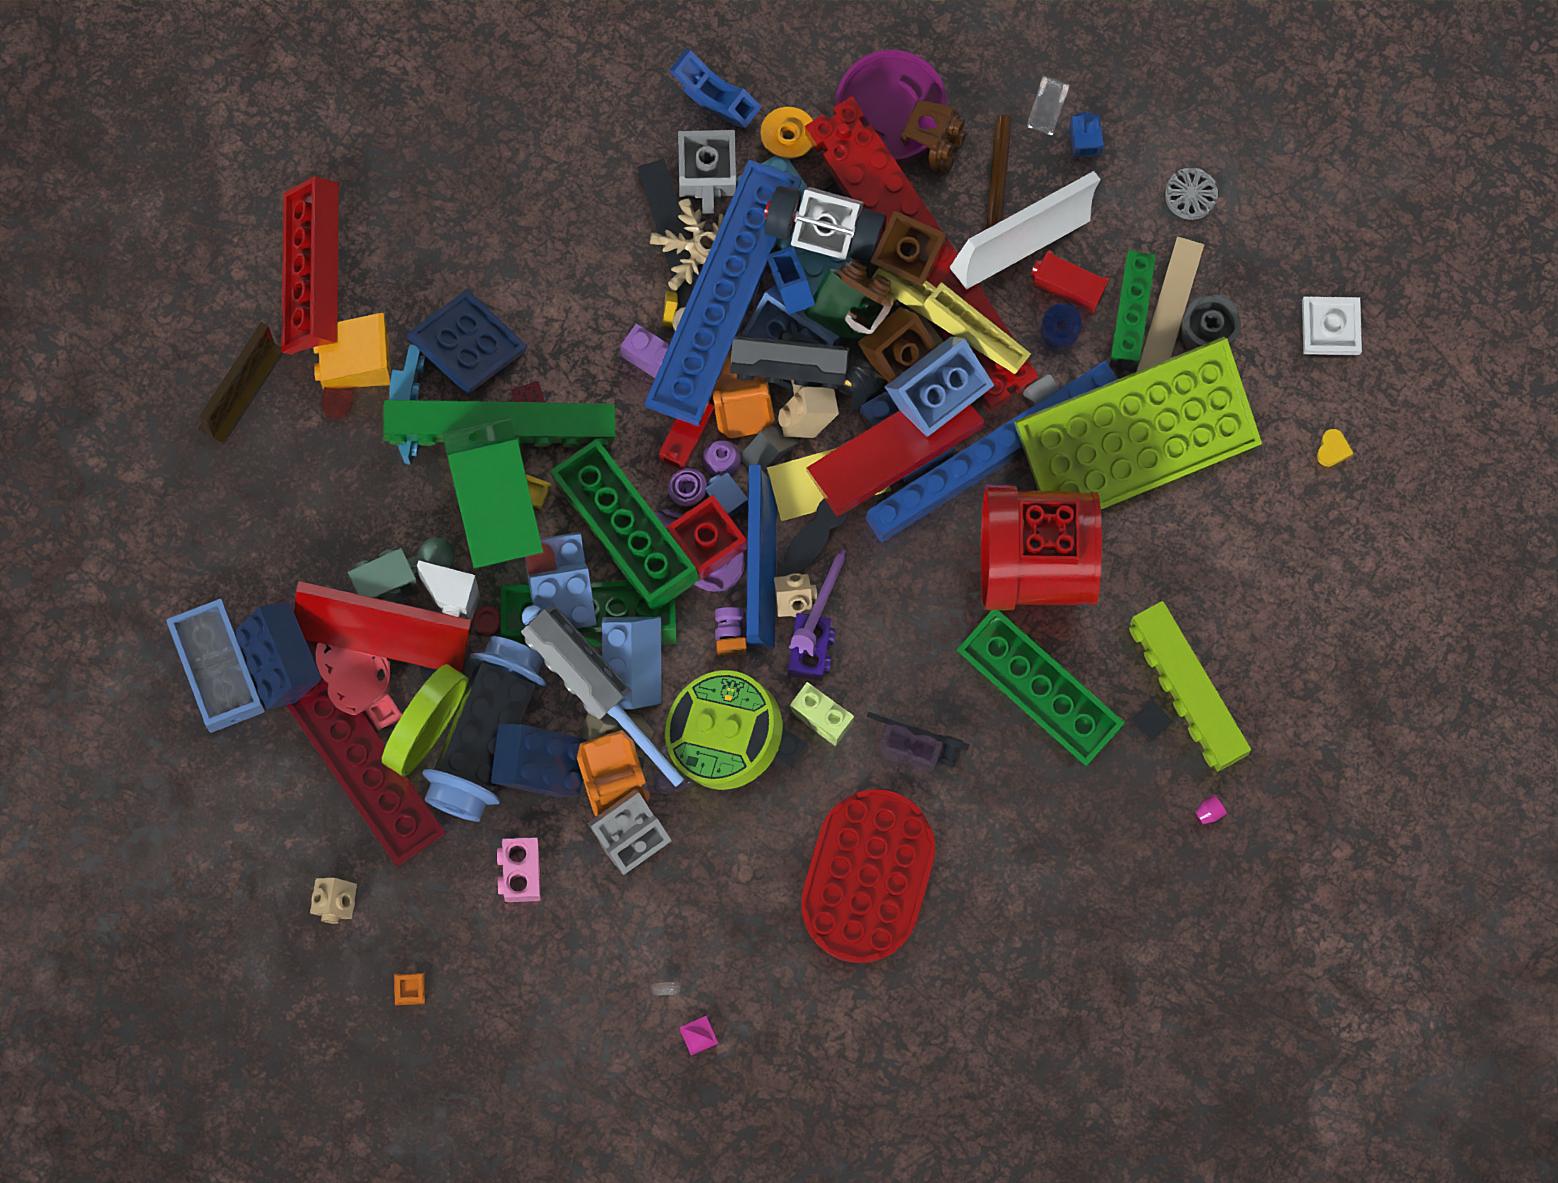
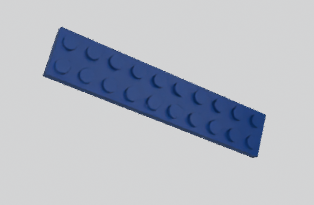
(719, 299)

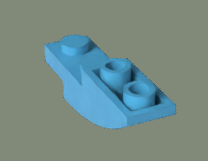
(405, 387)

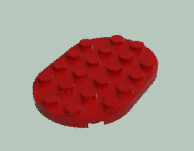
(868, 876)

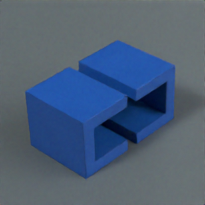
(790, 280)

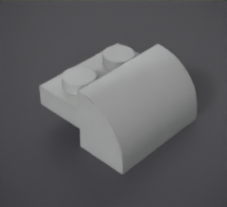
(629, 832)

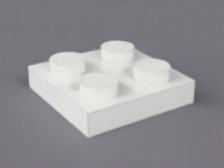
(1331, 325)

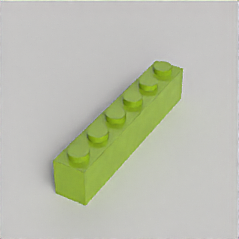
(1189, 686)

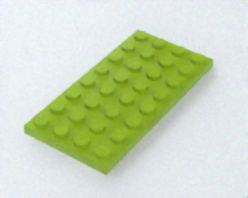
(1143, 427)

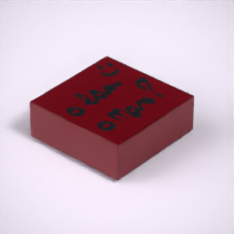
(528, 393)

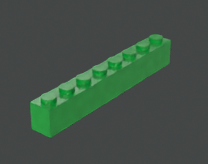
(531, 421)

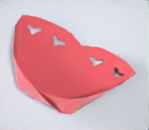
(353, 677)

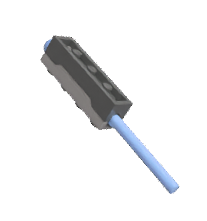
(586, 674)

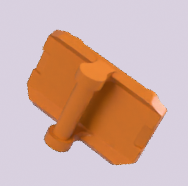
(741, 405)
(610, 770)

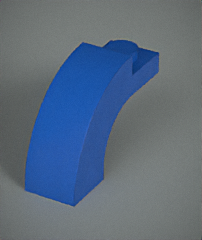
(713, 93)

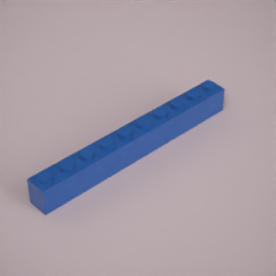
(970, 464)

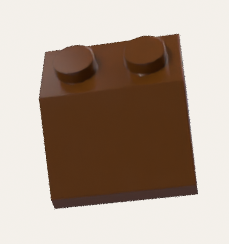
(897, 344)

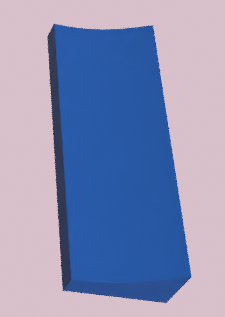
(761, 560)

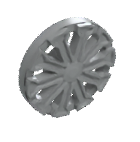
(1191, 193)

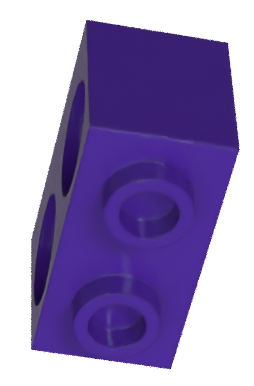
(796, 666)

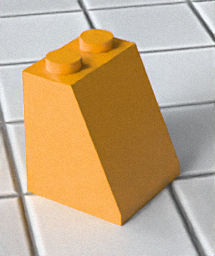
(359, 355)

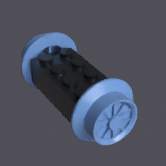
(494, 696)

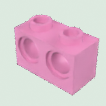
(527, 869)

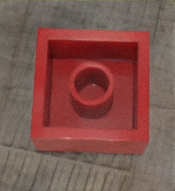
(708, 536)

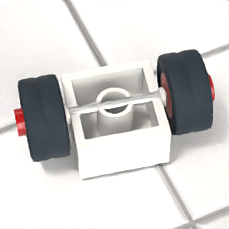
(824, 223)

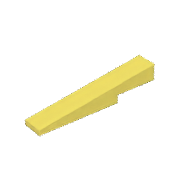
(959, 319)

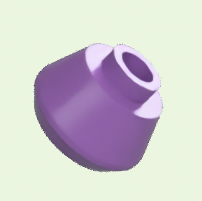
(721, 465)
(687, 480)

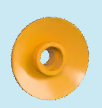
(786, 122)

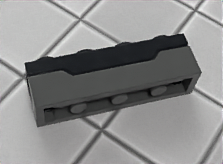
(790, 361)

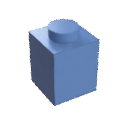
(727, 494)

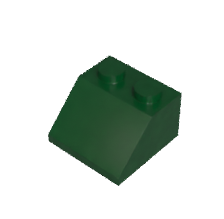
(835, 300)

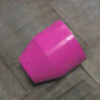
(1210, 810)

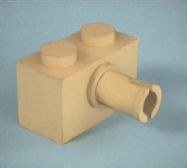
(808, 411)

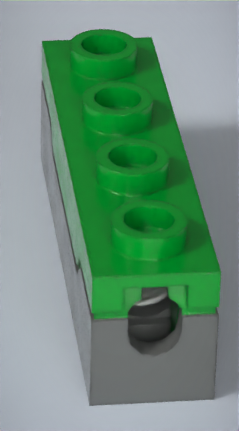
(1131, 310)

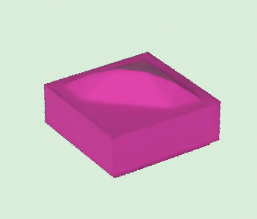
(698, 1035)

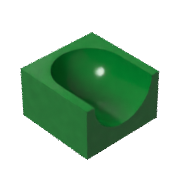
(492, 492)

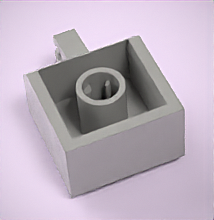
(711, 179)

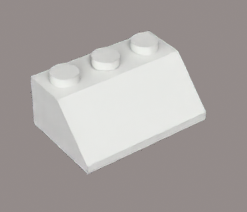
(450, 590)

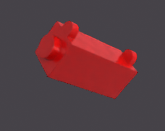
(1069, 281)
(684, 440)

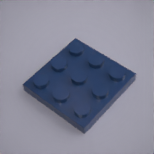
(467, 341)

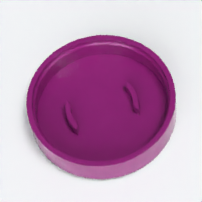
(886, 90)

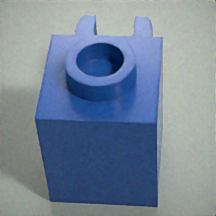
(1086, 135)

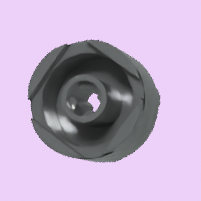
(1206, 311)

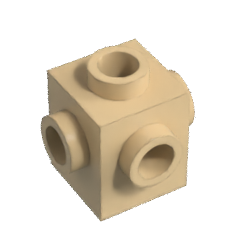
(794, 594)
(333, 899)

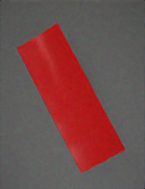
(310, 265)
(885, 456)
(381, 627)

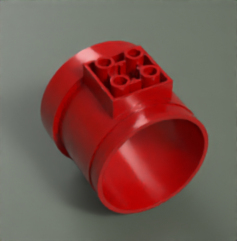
(1039, 547)

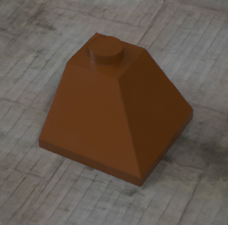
(909, 248)

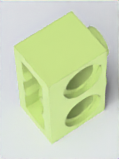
(821, 714)

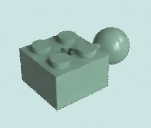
(392, 575)

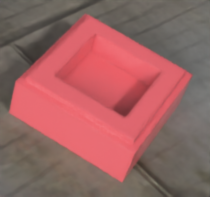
(383, 713)

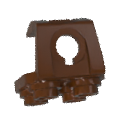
(939, 140)
(875, 288)

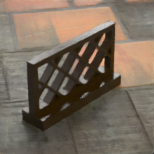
(240, 385)

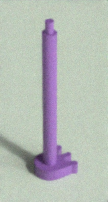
(804, 637)

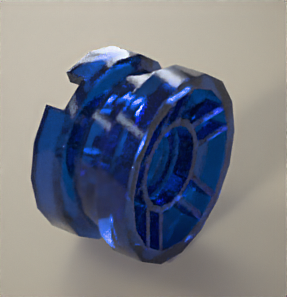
(1056, 315)

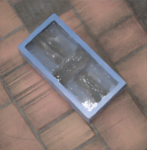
(215, 665)

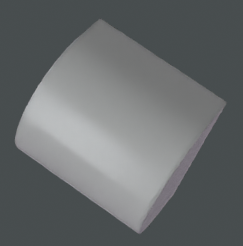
(1040, 390)

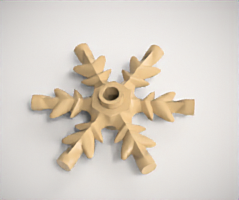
(698, 246)

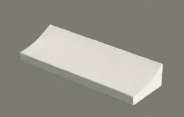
(1025, 232)

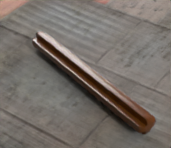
(999, 170)

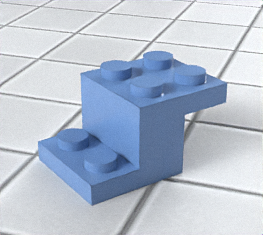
(568, 585)

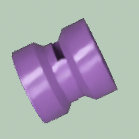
(729, 623)

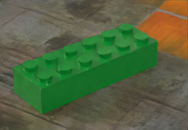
(625, 525)

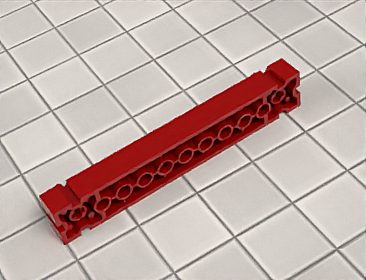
(872, 175)

